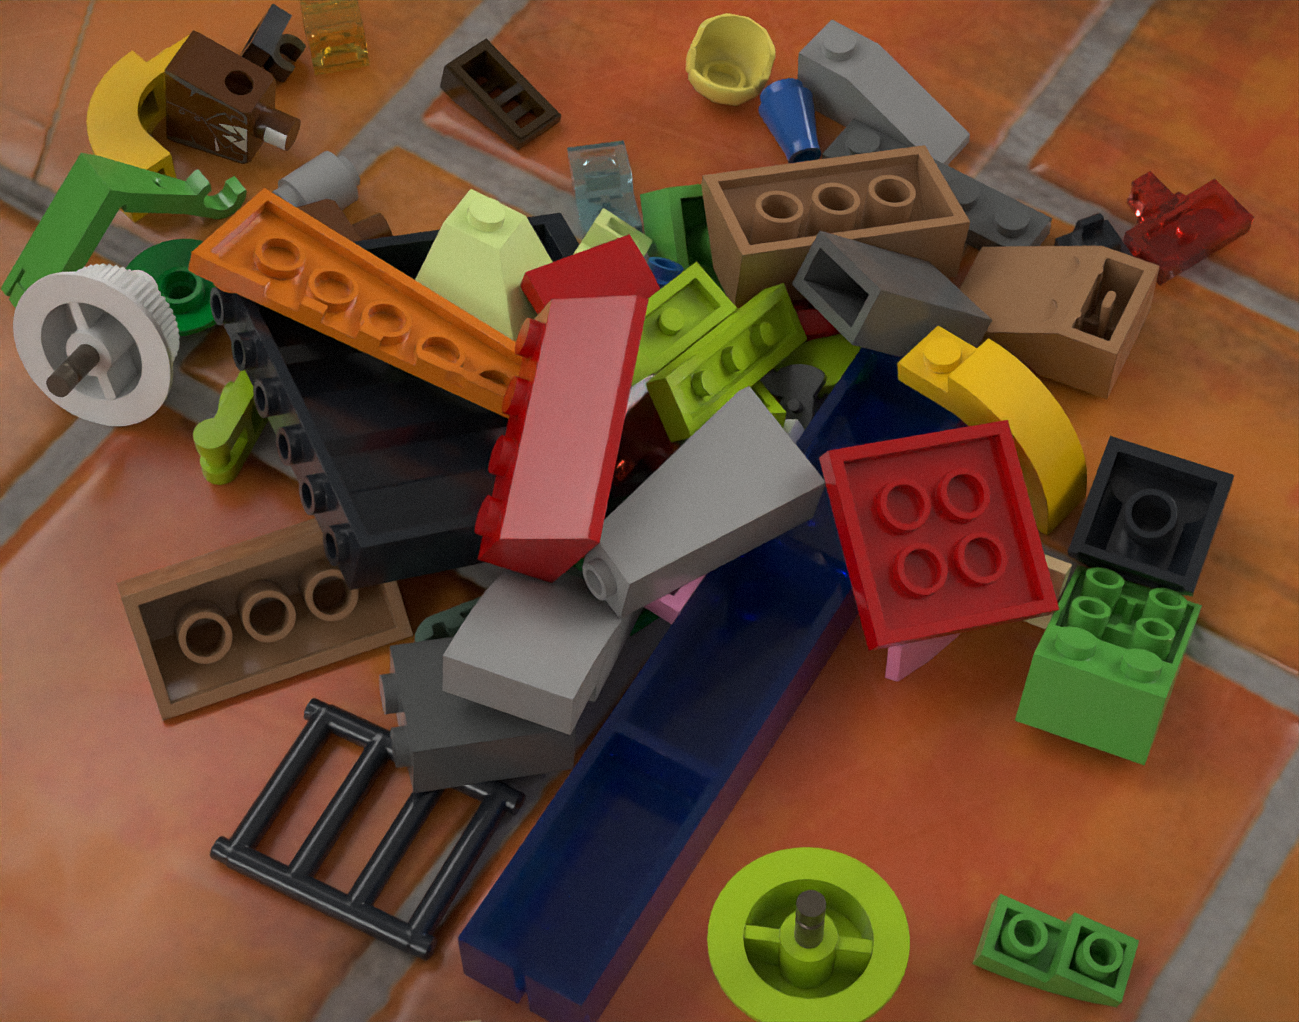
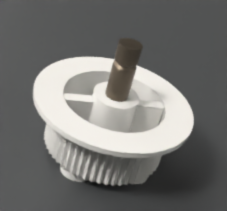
(99, 342)

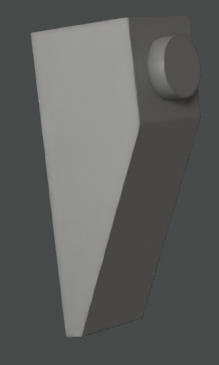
(864, 83)

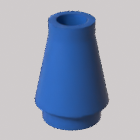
(790, 117)

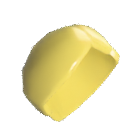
(730, 59)

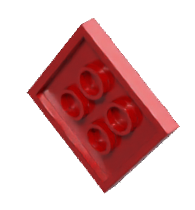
(938, 534)

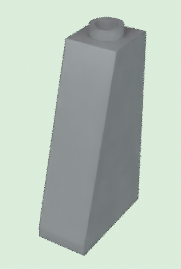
(704, 506)

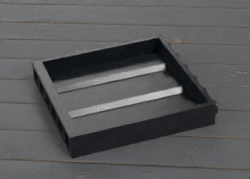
(375, 450)

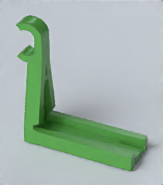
(89, 203)

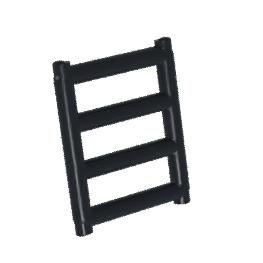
(357, 906)

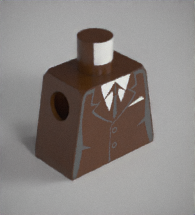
(223, 102)

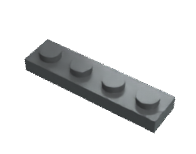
(993, 216)

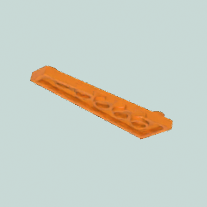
(345, 292)

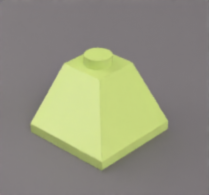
(482, 262)

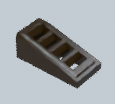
(486, 61)

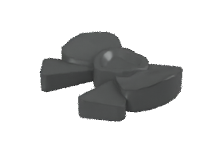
(798, 388)

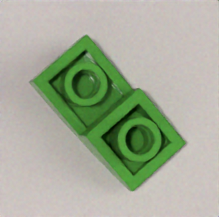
(1056, 956)

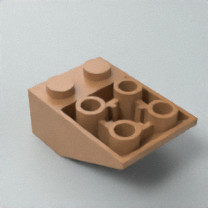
(1064, 308)

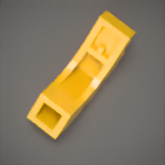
(127, 110)
(995, 386)

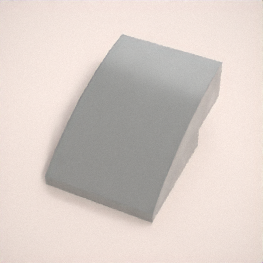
(536, 649)

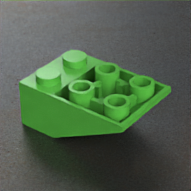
(1108, 663)

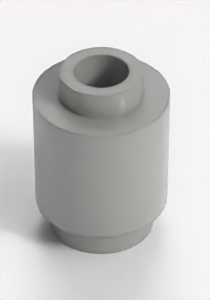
(321, 179)

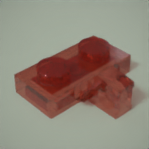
(1182, 228)

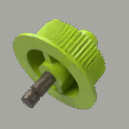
(808, 938)

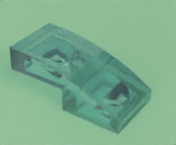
(602, 180)

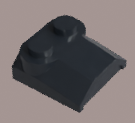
(1150, 516)

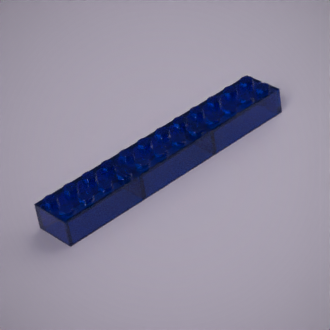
(683, 739)

